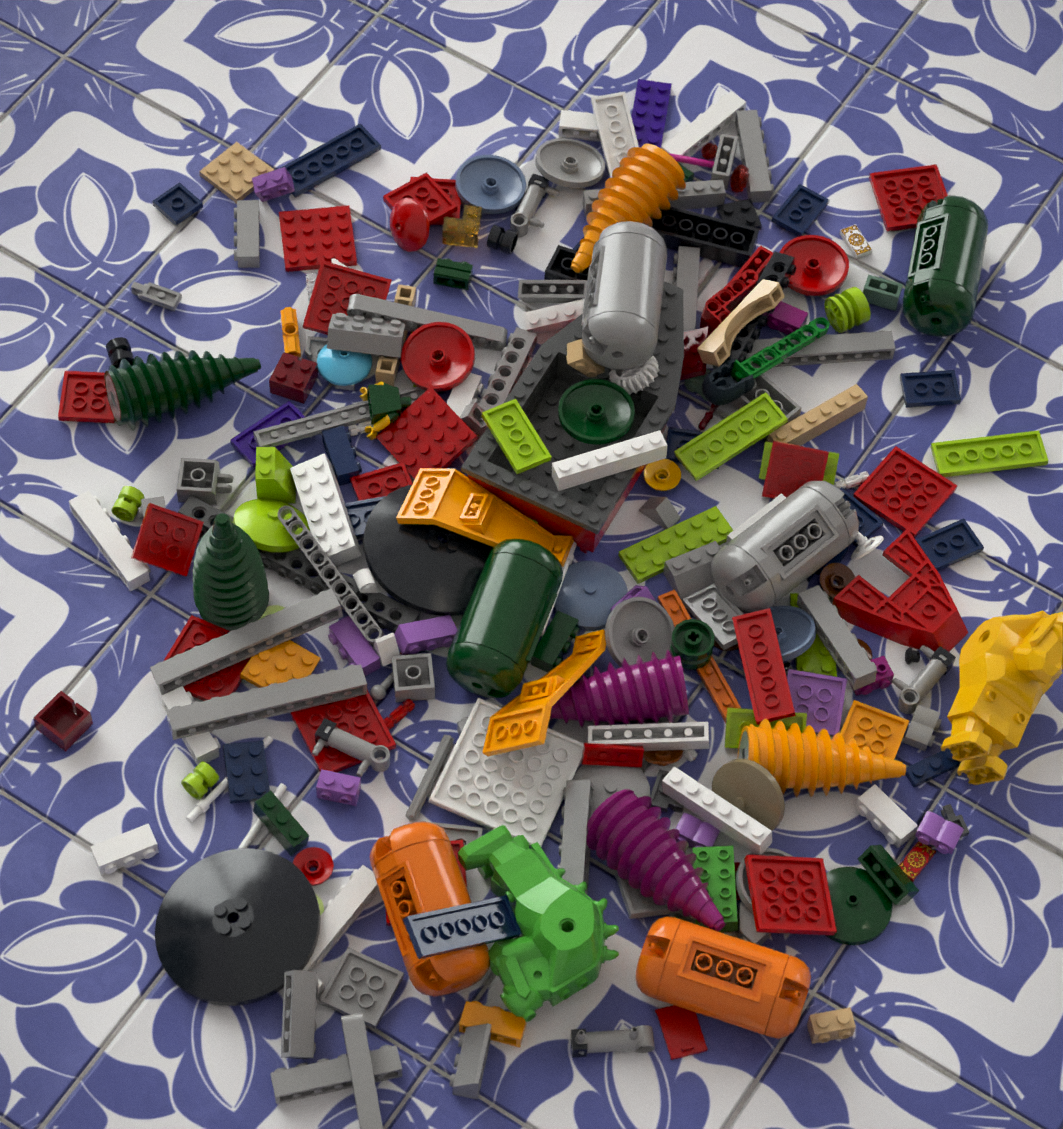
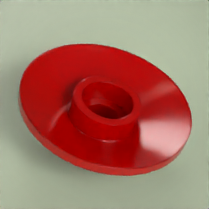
(315, 858)

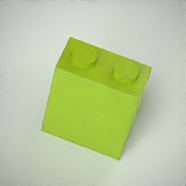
(274, 476)

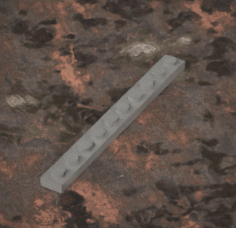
(316, 423)

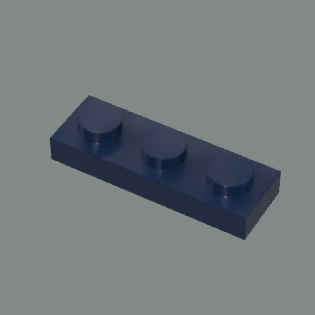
(931, 767)

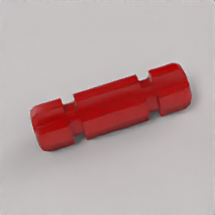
(399, 713)

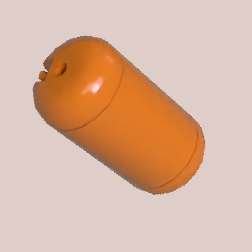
(418, 876)
(723, 977)

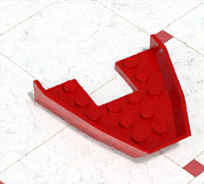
(915, 613)

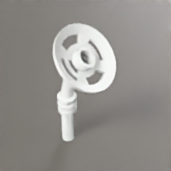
(865, 546)

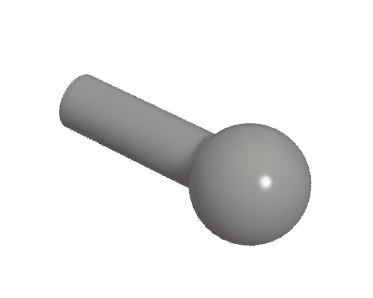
(379, 691)

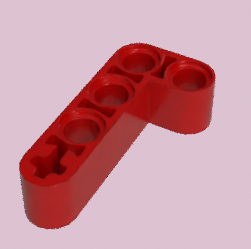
(731, 297)

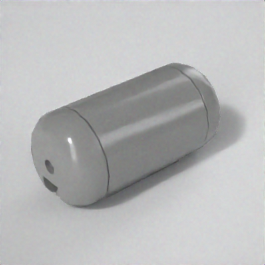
(624, 296)
(785, 547)

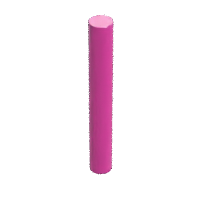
(694, 161)

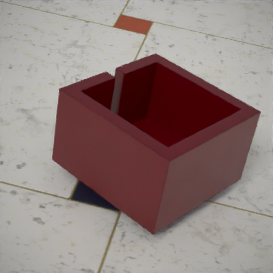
(293, 377)
(60, 722)

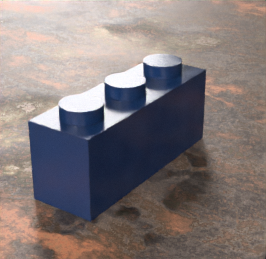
(341, 454)

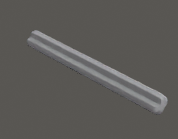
(429, 777)

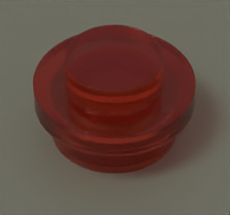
(709, 150)

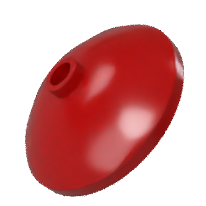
(409, 224)

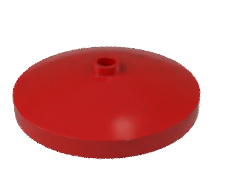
(819, 263)
(438, 356)

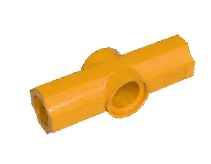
(290, 331)

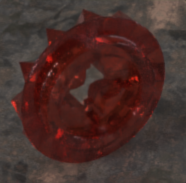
(739, 178)

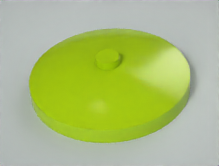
(262, 524)

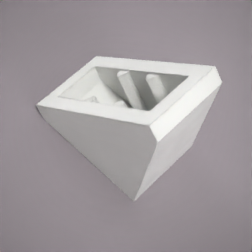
(386, 648)

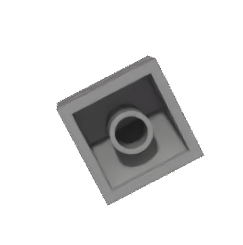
(413, 677)

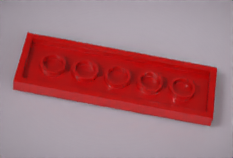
(763, 666)

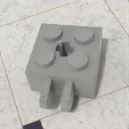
(202, 480)

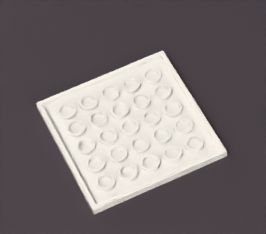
(507, 788)

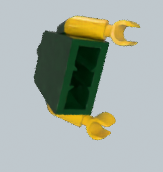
(384, 406)

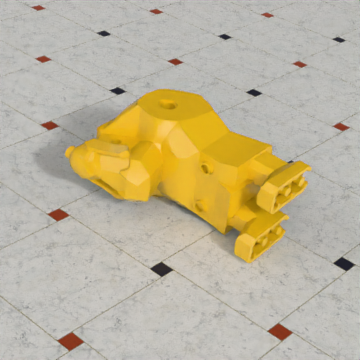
(1002, 679)

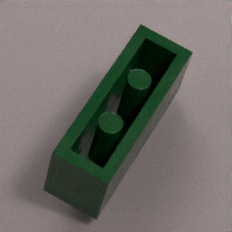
(555, 642)
(281, 823)
(888, 875)

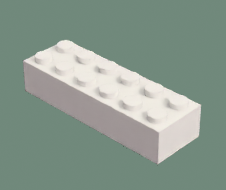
(326, 509)

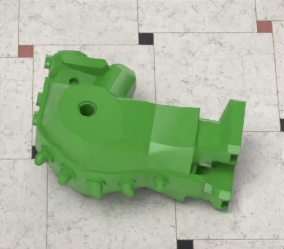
(558, 922)

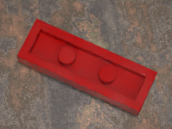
(612, 755)

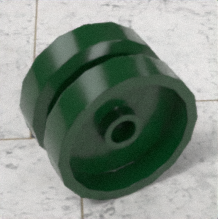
(693, 643)

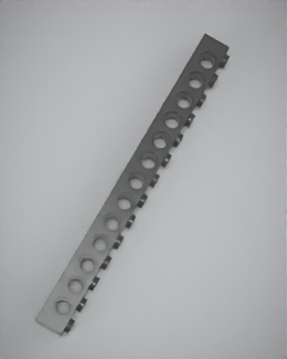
(302, 577)

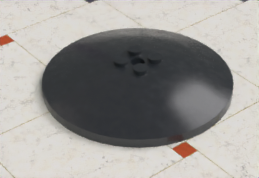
(416, 565)
(244, 958)

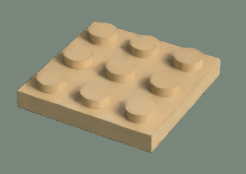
(234, 172)

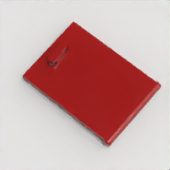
(681, 1031)

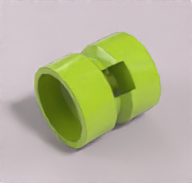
(127, 503)
(198, 781)

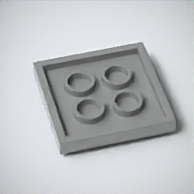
(361, 987)

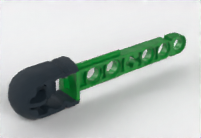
(721, 389)

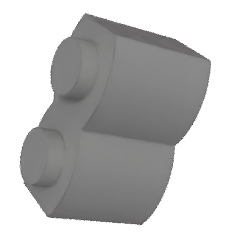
(921, 728)

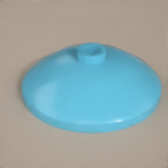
(342, 368)

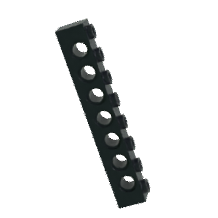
(778, 270)

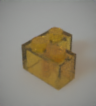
(465, 230)

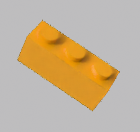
(504, 1025)

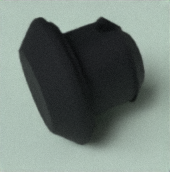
(912, 656)

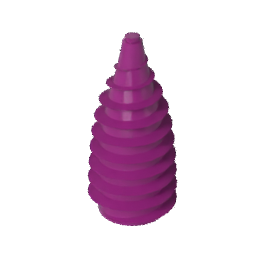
(627, 693)
(648, 856)

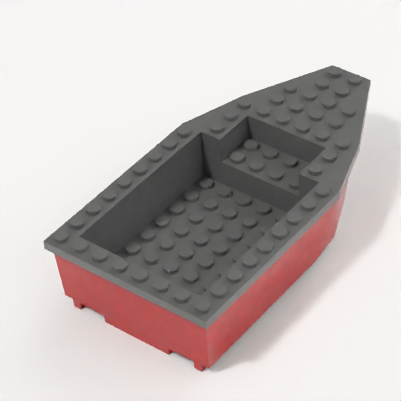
(591, 506)

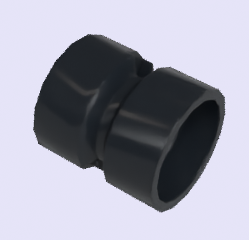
(502, 239)
(119, 349)

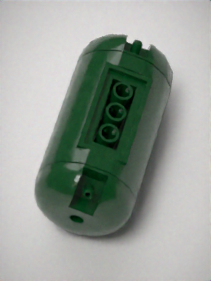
(945, 266)
(504, 618)

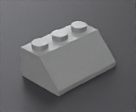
(691, 570)
(471, 1061)

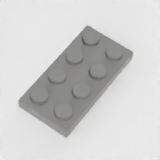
(716, 611)

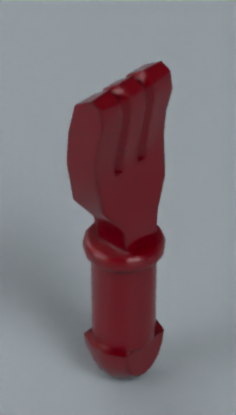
(708, 416)

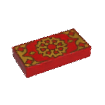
(917, 860)

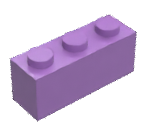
(425, 634)
(353, 645)

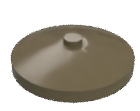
(751, 790)

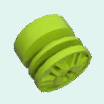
(847, 309)

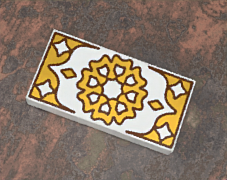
(855, 241)

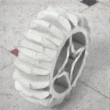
(636, 378)

